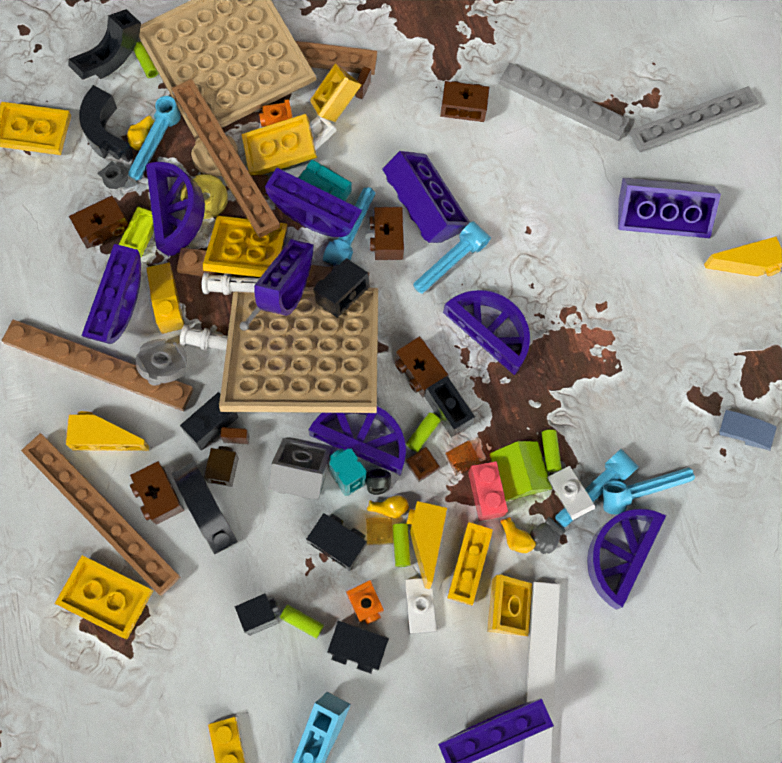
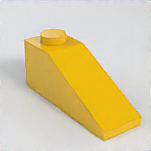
(750, 259)
(165, 298)
(93, 433)
(426, 534)

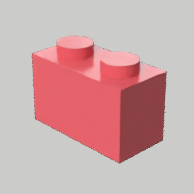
(487, 491)

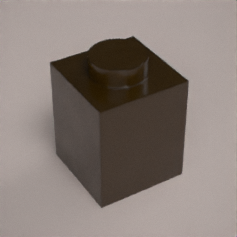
(221, 466)

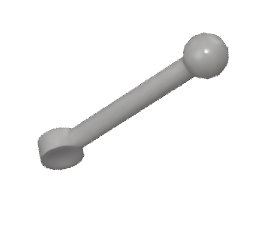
(245, 324)

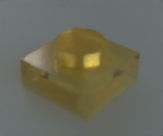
(379, 531)

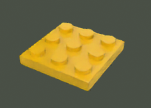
(239, 250)

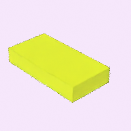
(139, 230)

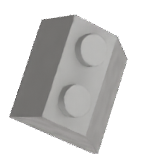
(299, 469)

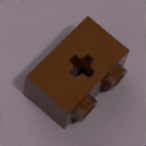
(464, 101)
(104, 213)
(388, 221)
(419, 354)
(154, 478)

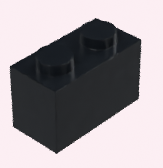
(341, 287)
(449, 406)
(207, 422)
(337, 541)
(258, 614)
(357, 646)

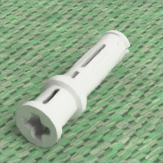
(227, 283)
(202, 338)

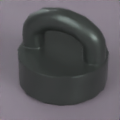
(378, 479)

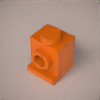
(275, 113)
(361, 592)

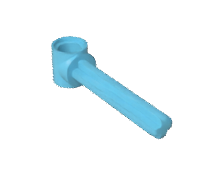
(162, 121)
(472, 240)
(341, 248)
(617, 468)
(619, 495)

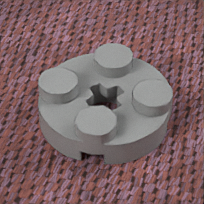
(161, 372)

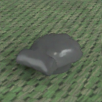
(114, 176)
(547, 536)

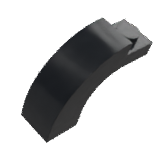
(113, 49)
(93, 115)
(204, 507)

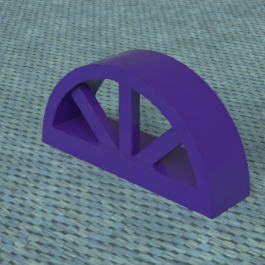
(161, 200)
(311, 205)
(285, 279)
(115, 296)
(484, 336)
(365, 451)
(635, 559)
(496, 733)

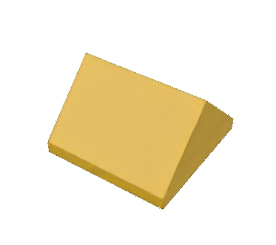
(334, 93)
(509, 606)

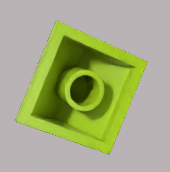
(521, 469)

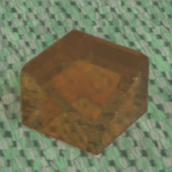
(462, 458)

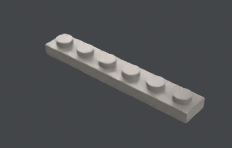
(563, 101)
(694, 119)

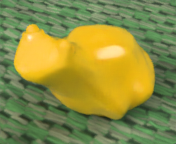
(138, 132)
(391, 507)
(517, 539)

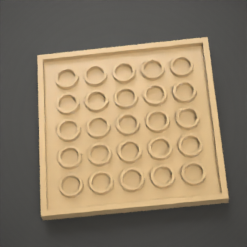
(231, 51)
(302, 358)

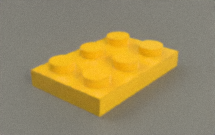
(33, 128)
(279, 145)
(104, 597)

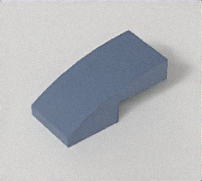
(748, 429)

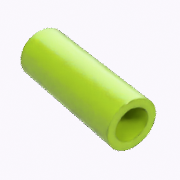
(145, 61)
(423, 432)
(551, 451)
(401, 545)
(302, 621)

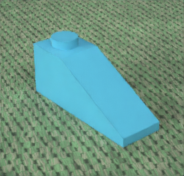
(322, 729)

